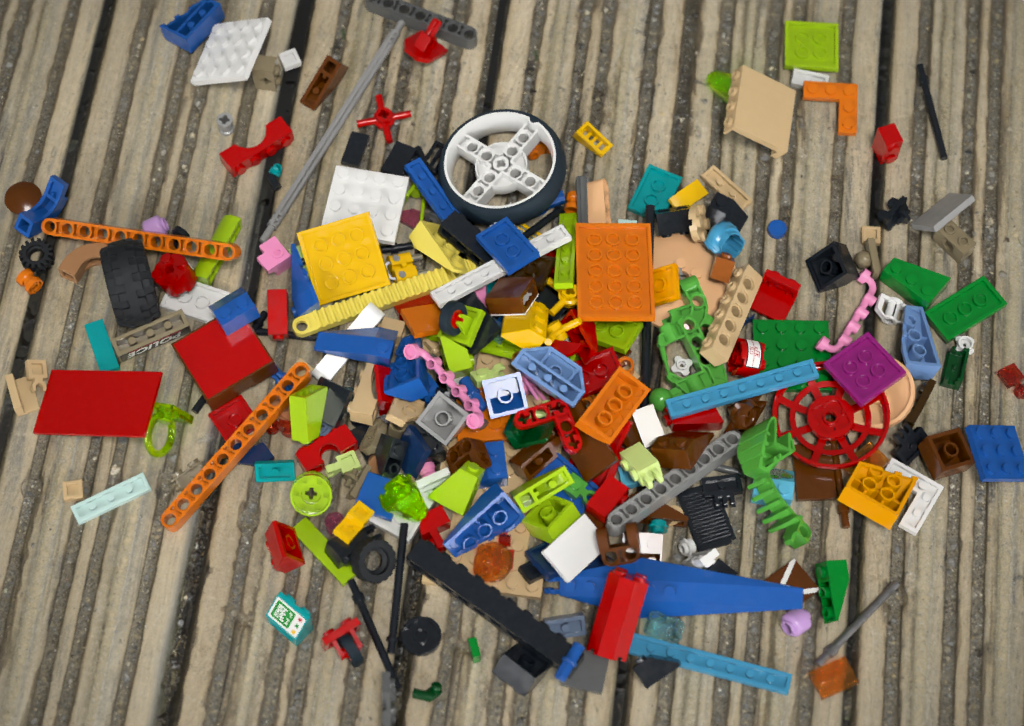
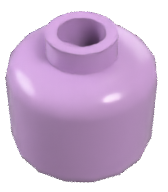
(156, 224)
(796, 622)

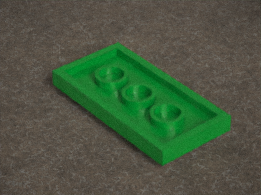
(965, 309)

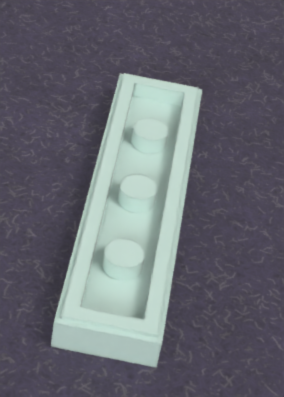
(111, 498)

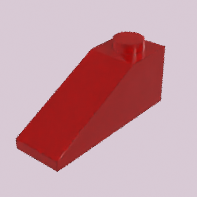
(583, 334)

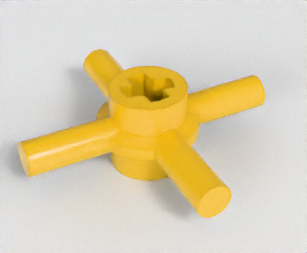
(566, 297)
(557, 331)

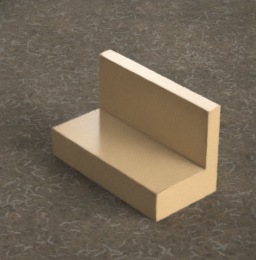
(21, 396)

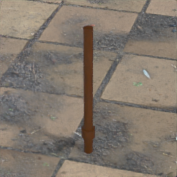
(842, 509)

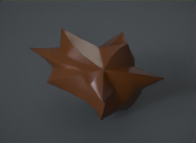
(745, 413)

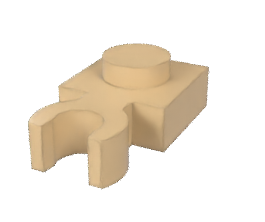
(37, 372)

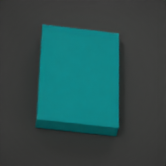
(654, 189)

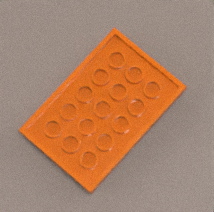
(614, 272)

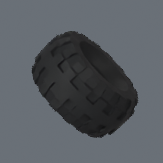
(129, 283)

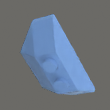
(552, 373)

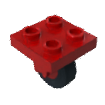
(347, 640)

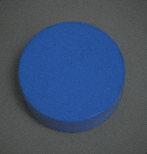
(777, 229)

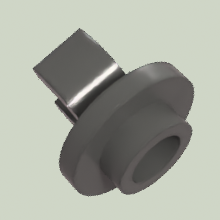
(432, 217)

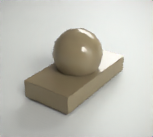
(869, 258)

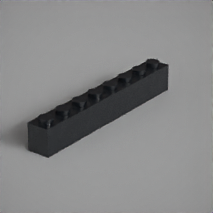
(461, 235)

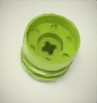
(319, 501)

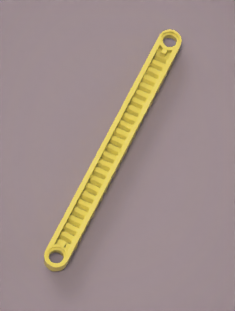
(382, 298)

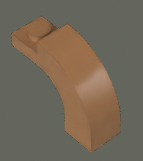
(80, 260)

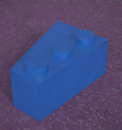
(193, 26)

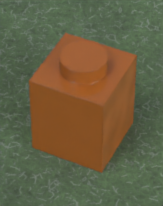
(722, 267)

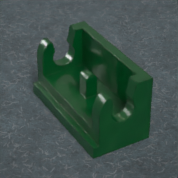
(954, 368)

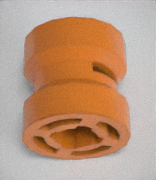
(571, 205)
(29, 281)

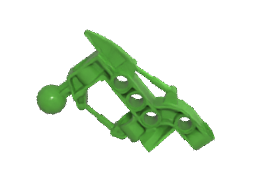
(674, 330)

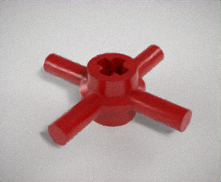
(384, 118)

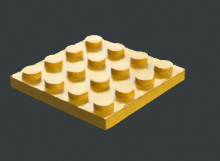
(344, 258)

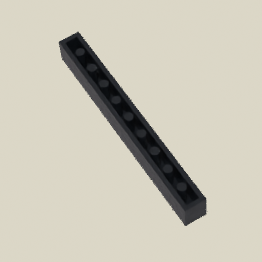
(490, 604)

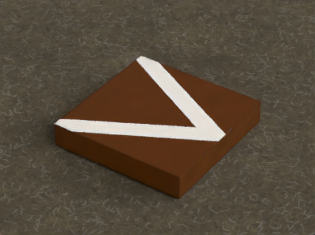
(794, 575)

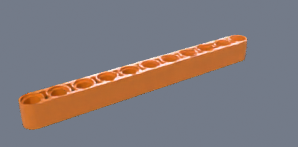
(149, 238)
(227, 450)

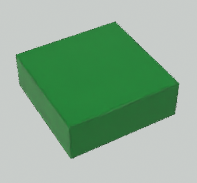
(474, 650)

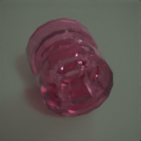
(333, 516)

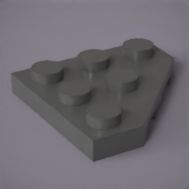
(389, 696)

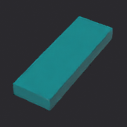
(102, 346)

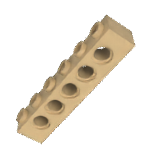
(731, 315)

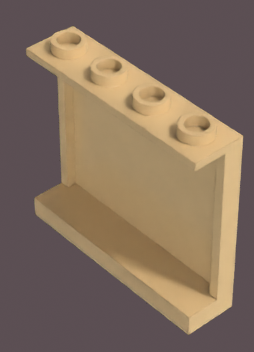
(760, 109)

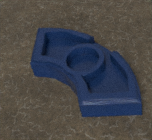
(256, 453)

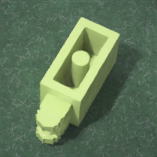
(641, 465)

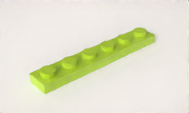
(566, 255)

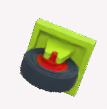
(460, 322)

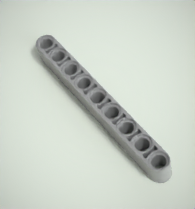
(726, 448)

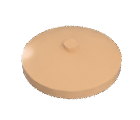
(900, 399)

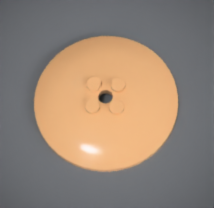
(694, 260)

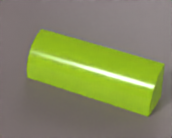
(226, 231)

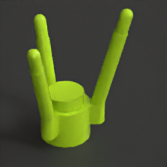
(415, 193)

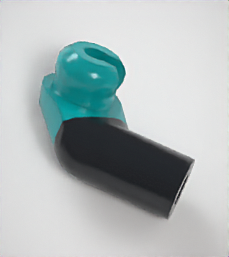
(273, 176)

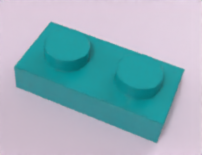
(275, 470)

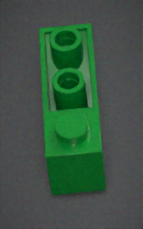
(832, 584)

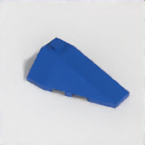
(303, 293)
(363, 344)
(407, 377)
(487, 518)

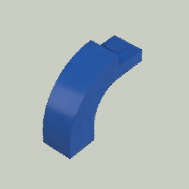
(49, 206)

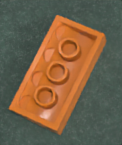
(613, 406)

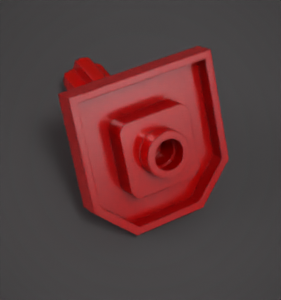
(424, 45)

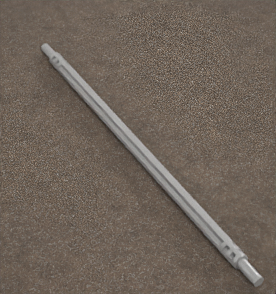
(332, 131)

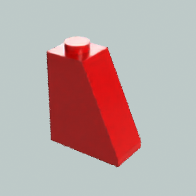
(278, 314)
(702, 421)

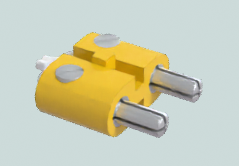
(402, 266)

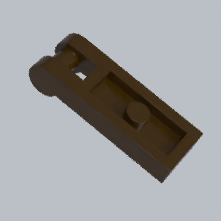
(925, 391)

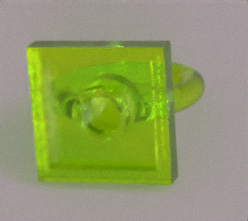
(168, 415)

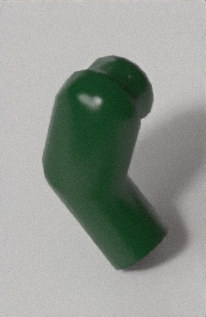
(428, 695)

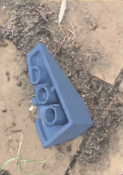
(918, 345)

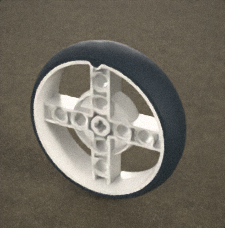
(502, 167)

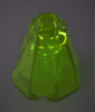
(404, 498)

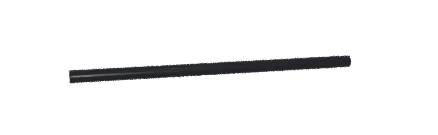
(646, 331)

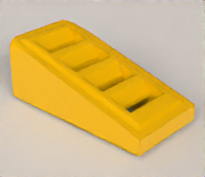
(592, 131)

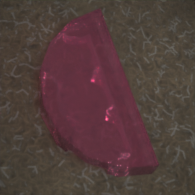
(410, 218)

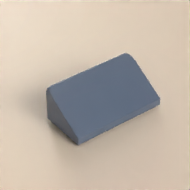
(567, 625)

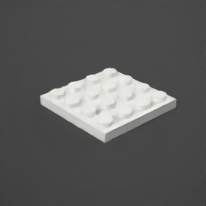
(231, 51)
(362, 191)

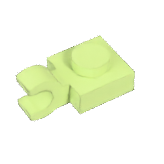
(484, 374)
(344, 463)

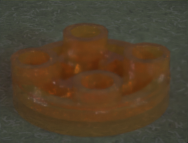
(492, 562)

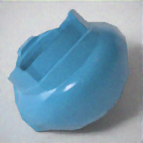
(724, 238)

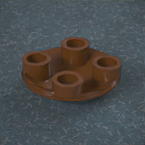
(22, 197)

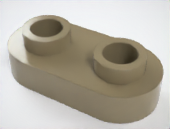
(372, 436)

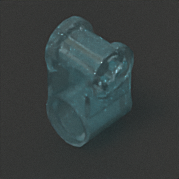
(662, 626)

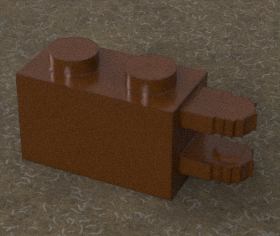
(535, 458)

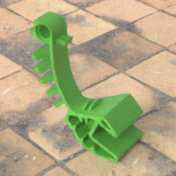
(758, 454)

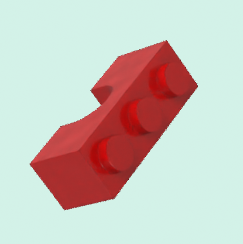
(338, 440)

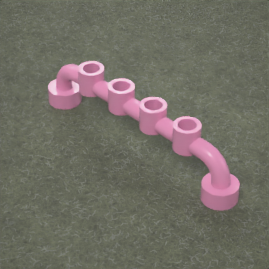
(860, 313)
(473, 420)

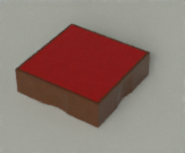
(224, 363)

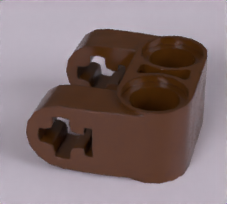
(468, 450)
(619, 548)

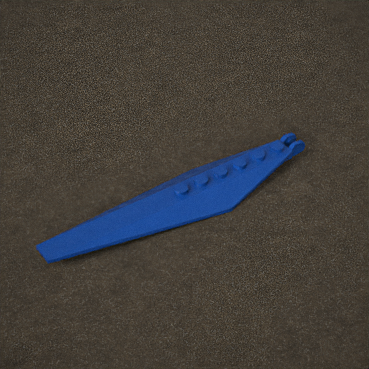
(686, 590)

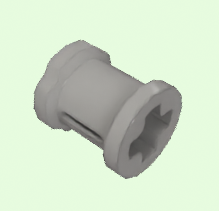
(225, 124)

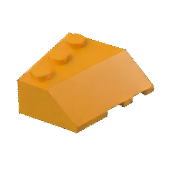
(877, 493)

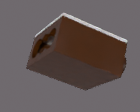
(511, 296)

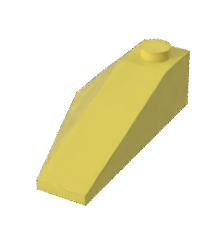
(431, 243)

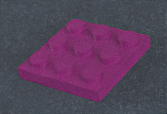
(864, 369)

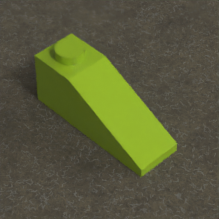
(541, 488)

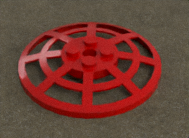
(831, 430)

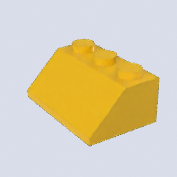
(528, 329)

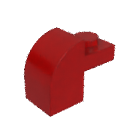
(433, 525)

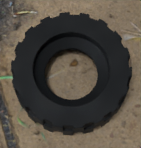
(387, 560)

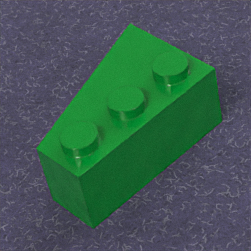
(914, 283)

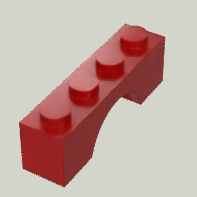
(239, 159)

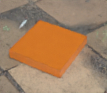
(422, 320)

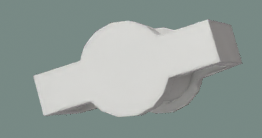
(893, 306)

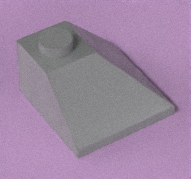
(443, 418)

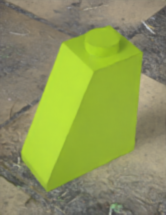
(307, 412)
(459, 488)

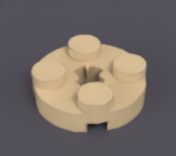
(700, 223)

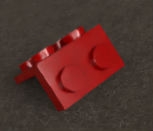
(775, 296)

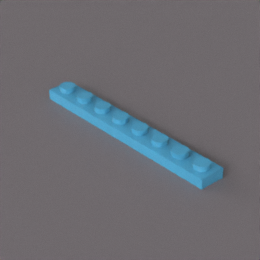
(741, 389)
(714, 664)

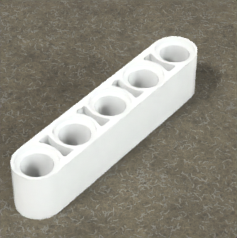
(331, 364)

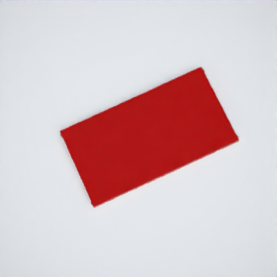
(98, 403)

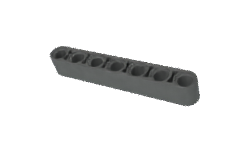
(394, 11)

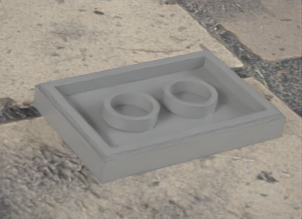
(942, 212)

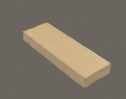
(721, 183)

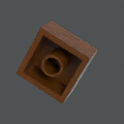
(946, 453)

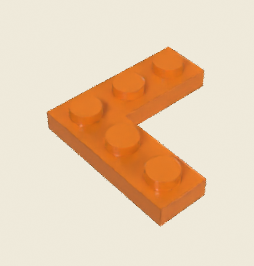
(844, 94)

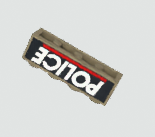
(150, 335)

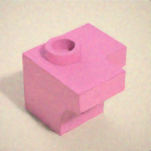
(274, 257)

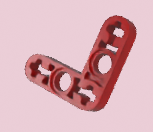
(557, 418)

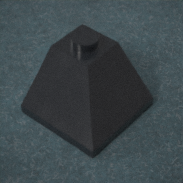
(725, 209)

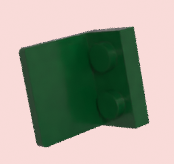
(528, 437)

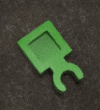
(578, 489)

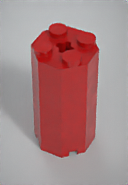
(618, 614)

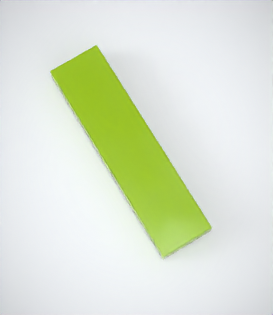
(316, 544)

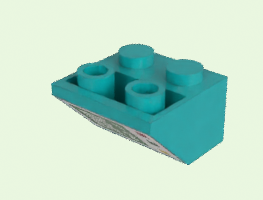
(289, 618)

